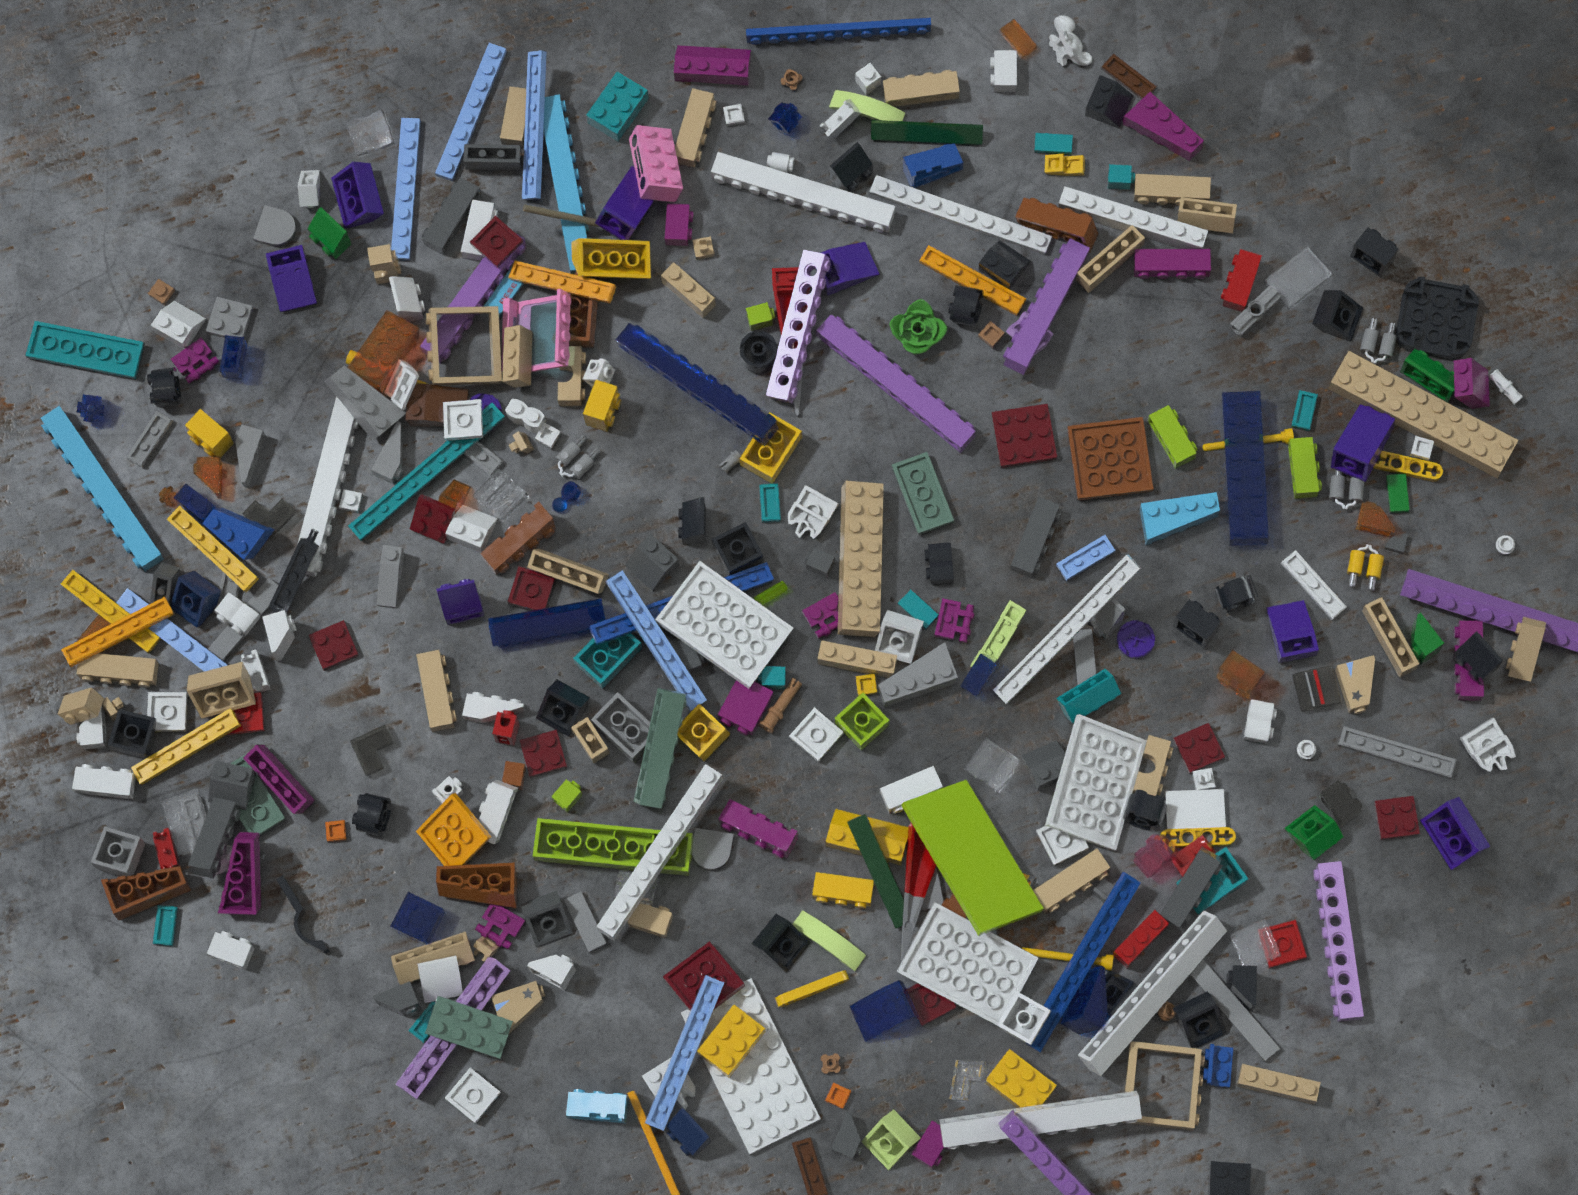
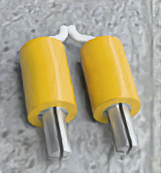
(1356, 564)

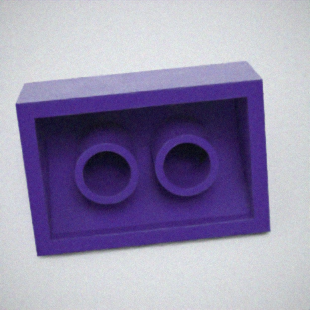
(357, 194)
(1455, 833)

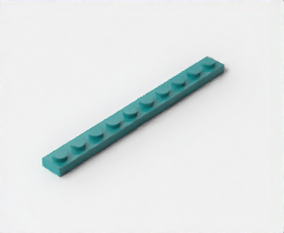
(420, 477)

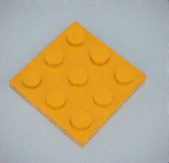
(453, 832)

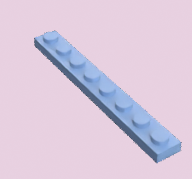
(470, 111)
(534, 125)
(405, 188)
(174, 635)
(655, 639)
(684, 1052)

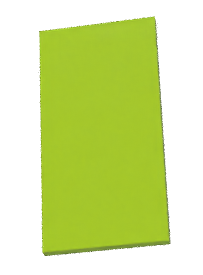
(972, 857)

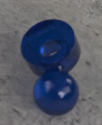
(569, 492)

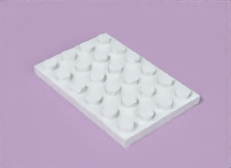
(724, 624)
(1095, 782)
(965, 967)

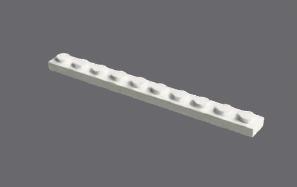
(960, 215)
(1067, 629)

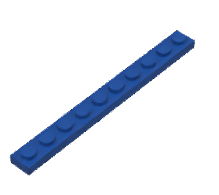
(844, 30)
(622, 625)
(1086, 955)

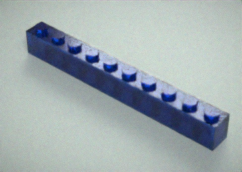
(697, 384)

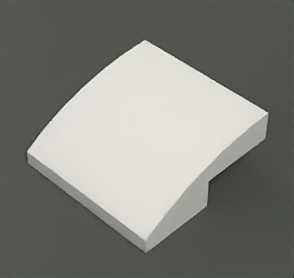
(401, 383)
(440, 978)

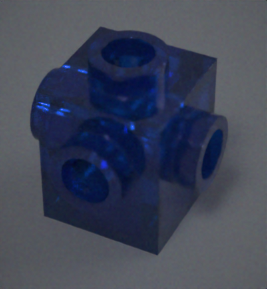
(785, 117)
(88, 400)

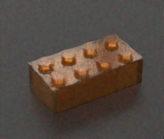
(386, 344)

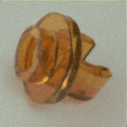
(165, 495)

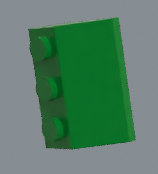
(1429, 374)

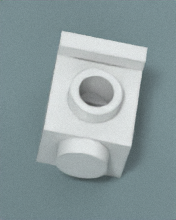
(440, 792)

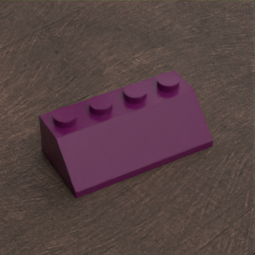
(712, 65)

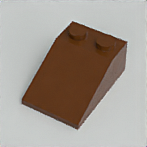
(426, 404)

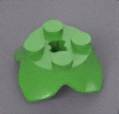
(918, 315)

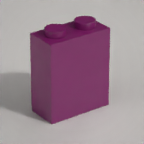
(1471, 383)
(745, 707)

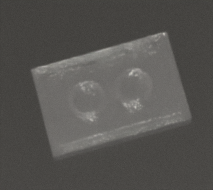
(1298, 277)
(185, 819)

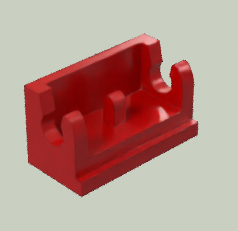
(166, 849)
(1186, 855)

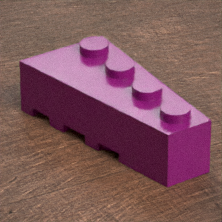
(1159, 123)
(758, 829)
(243, 880)

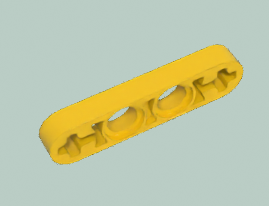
(1405, 468)
(1197, 832)
(812, 988)

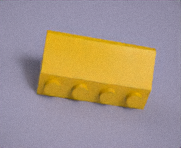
(611, 258)
(891, 836)

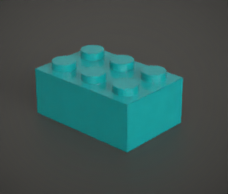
(617, 106)
(607, 659)

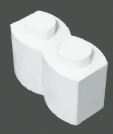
(521, 414)
(237, 614)
(1259, 721)

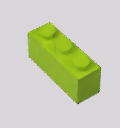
(1172, 436)
(1304, 467)

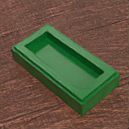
(1397, 493)

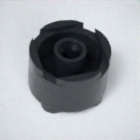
(966, 305)
(758, 342)
(164, 387)
(1236, 593)
(1145, 810)
(372, 814)

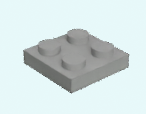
(229, 318)

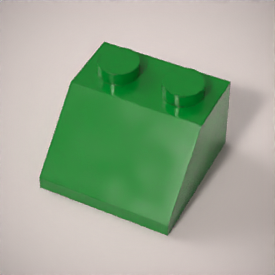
(328, 234)
(1424, 640)
(1314, 832)

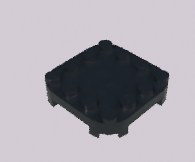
(1437, 318)

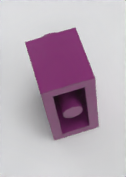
(677, 224)
(930, 1146)

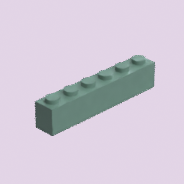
(659, 748)

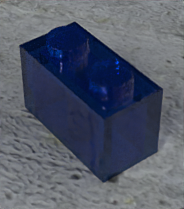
(233, 357)
(194, 503)
(979, 674)

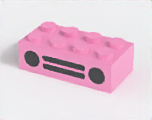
(655, 163)

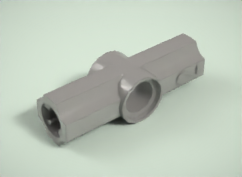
(1262, 303)

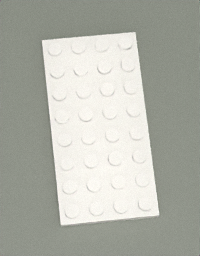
(765, 1090)

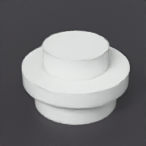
(1505, 545)
(1306, 749)

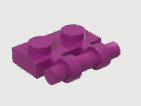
(191, 357)
(821, 611)
(948, 619)
(502, 919)

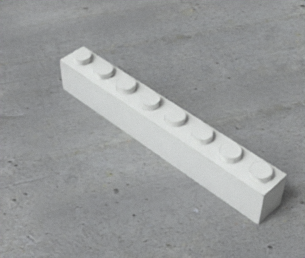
(1123, 216)

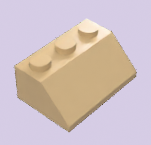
(221, 689)

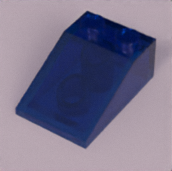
(1089, 1004)
(884, 1010)

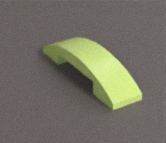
(867, 106)
(1002, 631)
(829, 940)

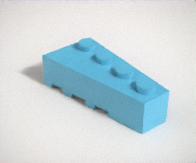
(1176, 515)

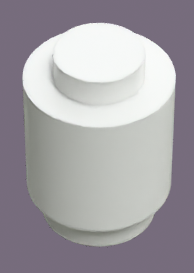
(781, 162)

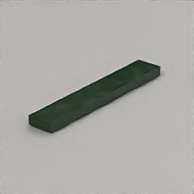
(926, 132)
(878, 868)

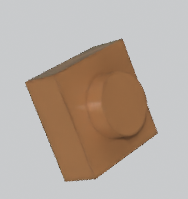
(161, 292)
(991, 334)

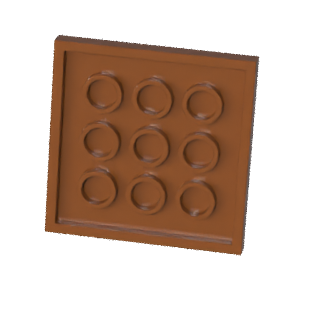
(1110, 458)

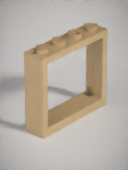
(432, 338)
(1196, 1081)

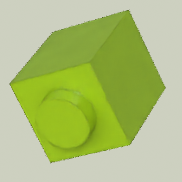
(760, 316)
(567, 795)

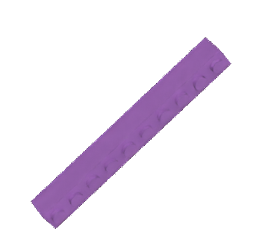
(896, 383)
(1486, 607)

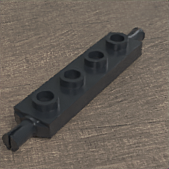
(294, 573)

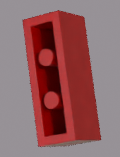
(1240, 280)
(1140, 939)

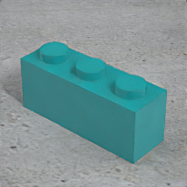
(1089, 695)

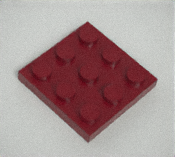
(1024, 435)
(689, 975)

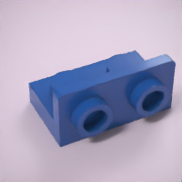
(1219, 1066)

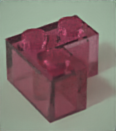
(1155, 854)

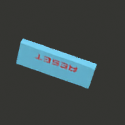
(506, 289)

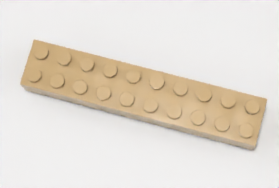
(1423, 414)

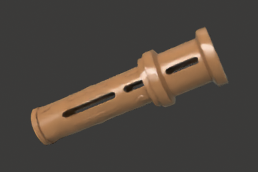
(775, 713)

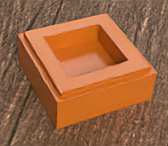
(336, 831)
(838, 1096)

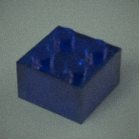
(417, 919)

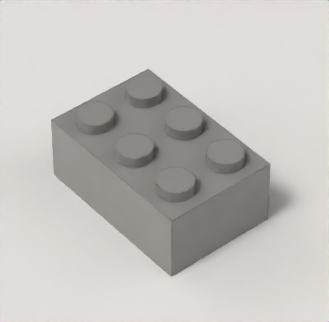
(623, 726)

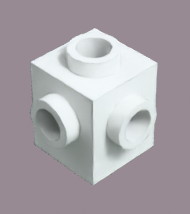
(598, 370)

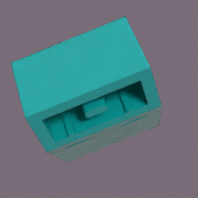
(1226, 882)

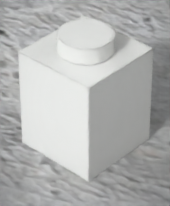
(868, 78)

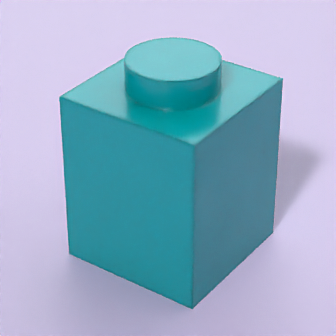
(1120, 176)
(773, 677)

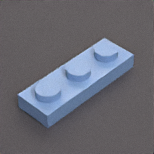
(1085, 557)

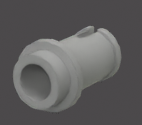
(730, 461)

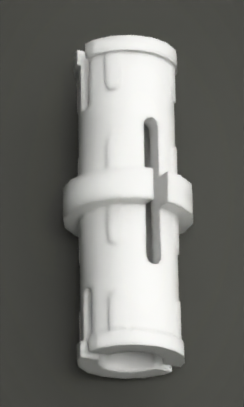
(1505, 386)

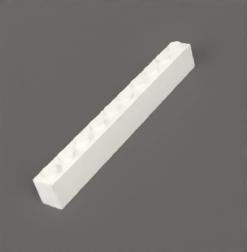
(802, 192)
(328, 479)
(659, 852)
(1152, 993)
(1043, 1118)

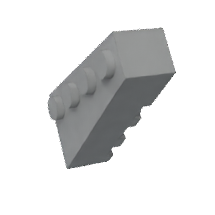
(366, 404)
(919, 678)

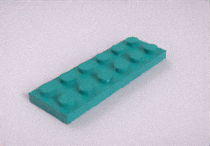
(85, 349)

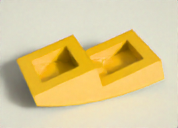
(1064, 165)

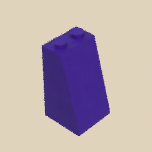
(624, 208)
(1362, 442)

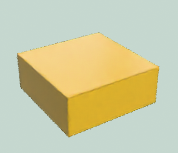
(866, 684)

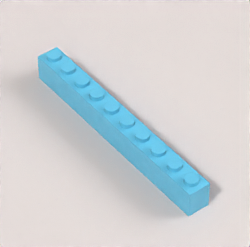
(563, 172)
(102, 489)

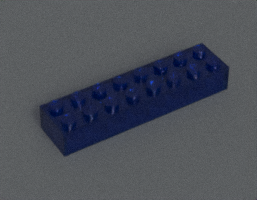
(1244, 468)

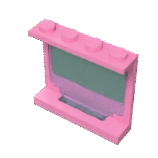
(550, 324)

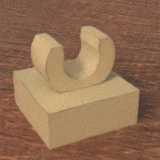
(703, 248)
(521, 443)
(112, 707)
(485, 946)

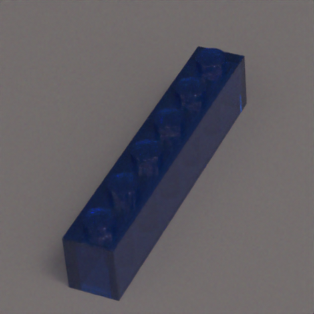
(545, 622)

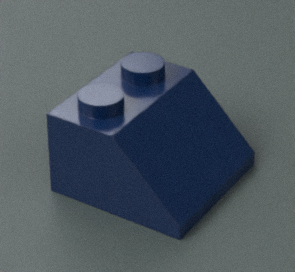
(194, 598)
(688, 1133)

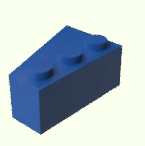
(931, 165)
(237, 532)

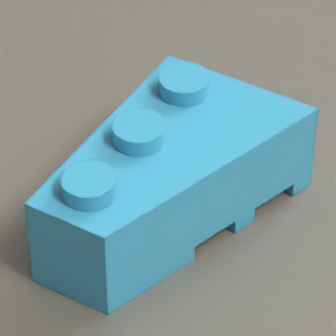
(597, 1106)

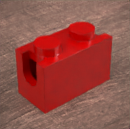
(506, 728)

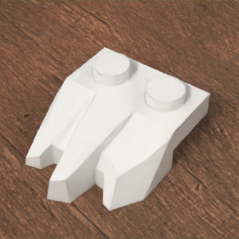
(811, 511)
(1488, 745)
(654, 1078)

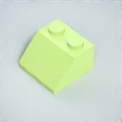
(891, 1139)

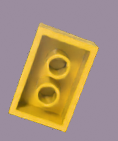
(770, 459)
(731, 1041)
(1019, 1082)

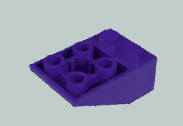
(848, 267)
(291, 278)
(460, 601)
(1292, 631)

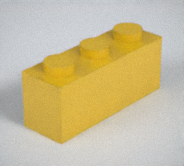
(843, 890)

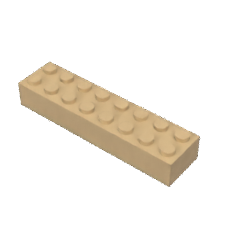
(860, 559)

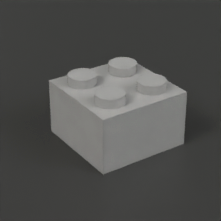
(117, 852)

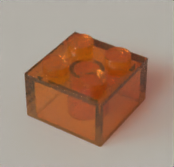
(1240, 675)

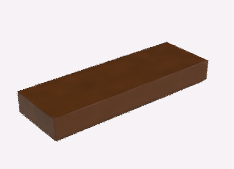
(1128, 77)
(809, 1167)

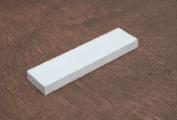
(1313, 585)

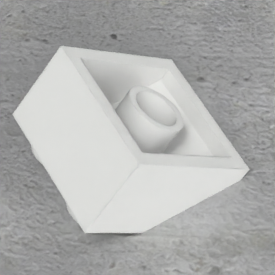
(406, 298)
(177, 324)
(471, 528)
(280, 632)
(899, 636)
(554, 970)
(1023, 1018)

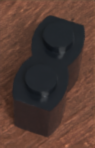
(940, 563)

